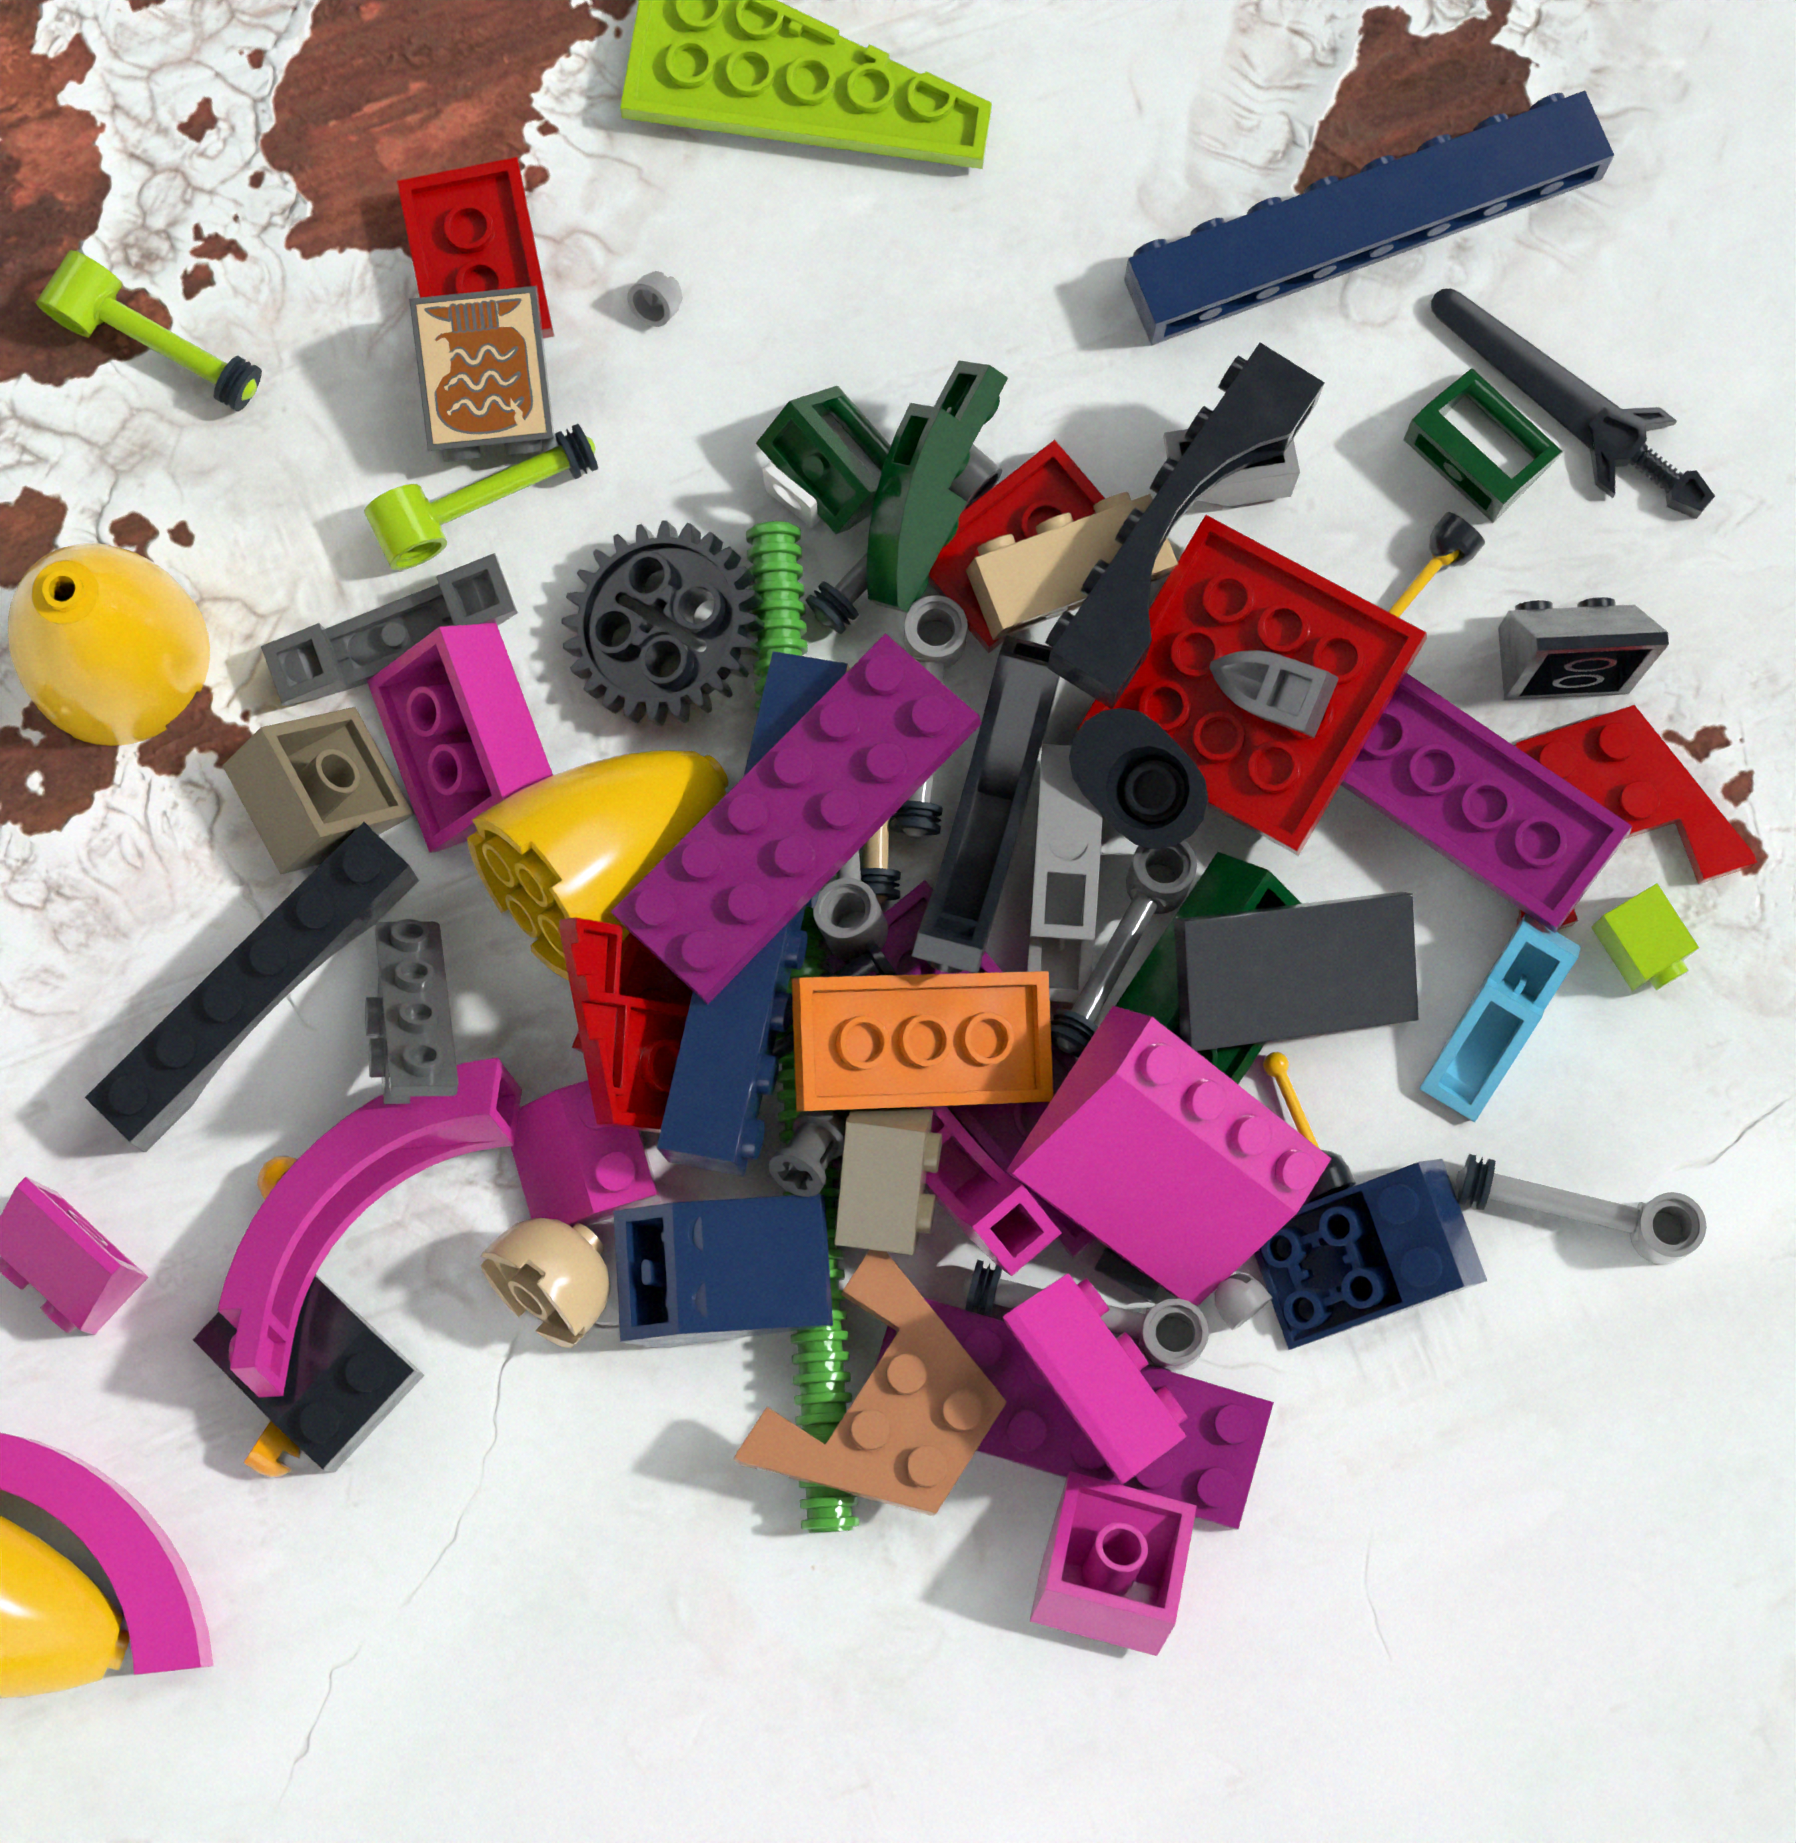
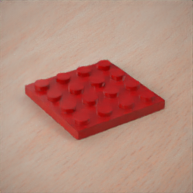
(1247, 597)

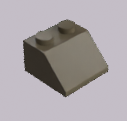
(314, 786)

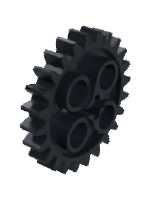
(693, 574)

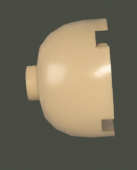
(551, 1274)

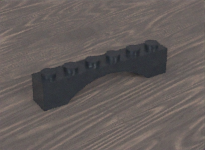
(1252, 422)
(194, 1040)

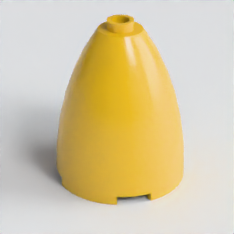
(106, 643)
(589, 838)
(52, 1620)

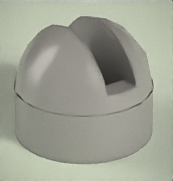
(645, 293)
(1240, 1299)

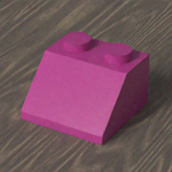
(577, 1167)
(63, 1259)
(1114, 1564)

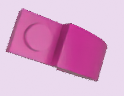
(985, 1199)

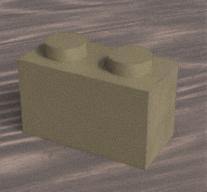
(885, 1179)

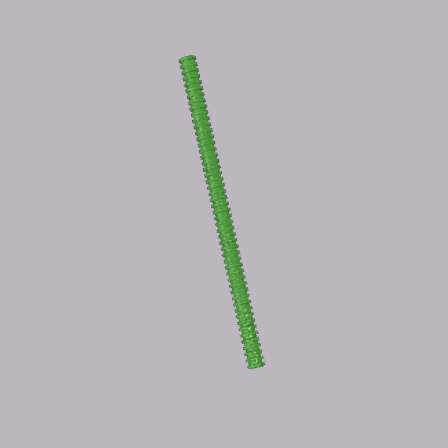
(819, 1349)

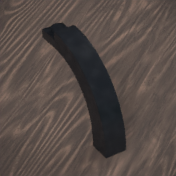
(989, 809)

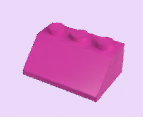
(458, 729)
(1097, 1376)

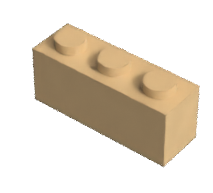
(1045, 573)

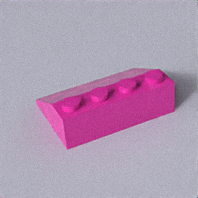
(1166, 1158)

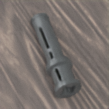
(815, 1142)

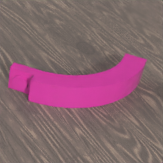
(331, 1189)
(132, 1548)

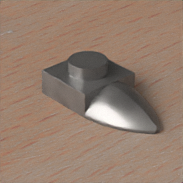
(1276, 688)

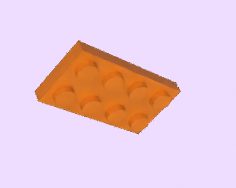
(921, 1040)

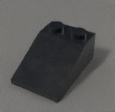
(1576, 649)
(337, 1380)

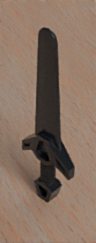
(1611, 433)

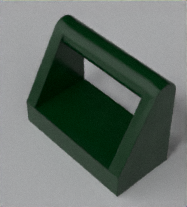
(820, 461)
(1465, 463)

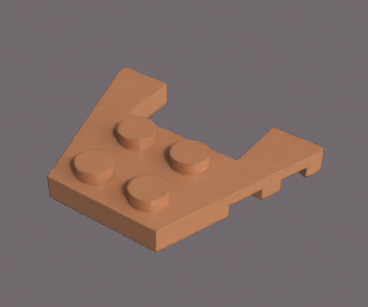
(911, 1419)

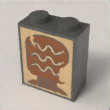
(482, 371)

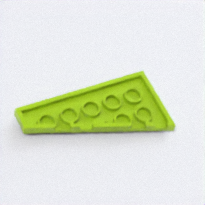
(793, 80)

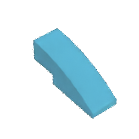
(1500, 1018)

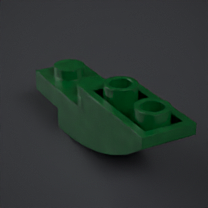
(913, 503)

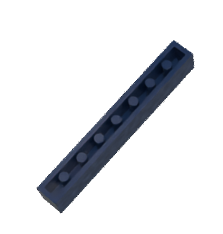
(1367, 216)
(730, 1042)

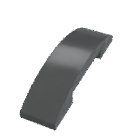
(350, 653)

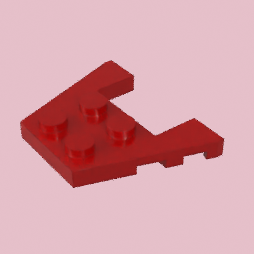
(1639, 779)
(625, 1040)

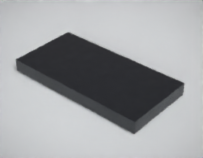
(1296, 970)

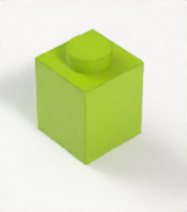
(1646, 939)

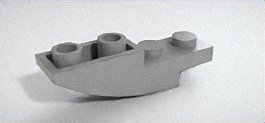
(1064, 879)

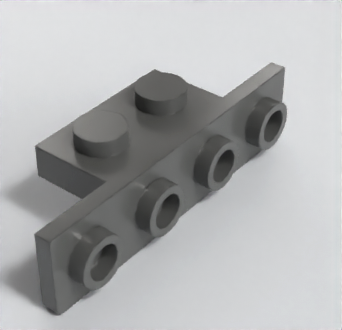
(411, 1014)

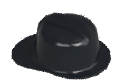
(1138, 778)

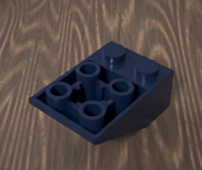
(1369, 1254)
(722, 1269)

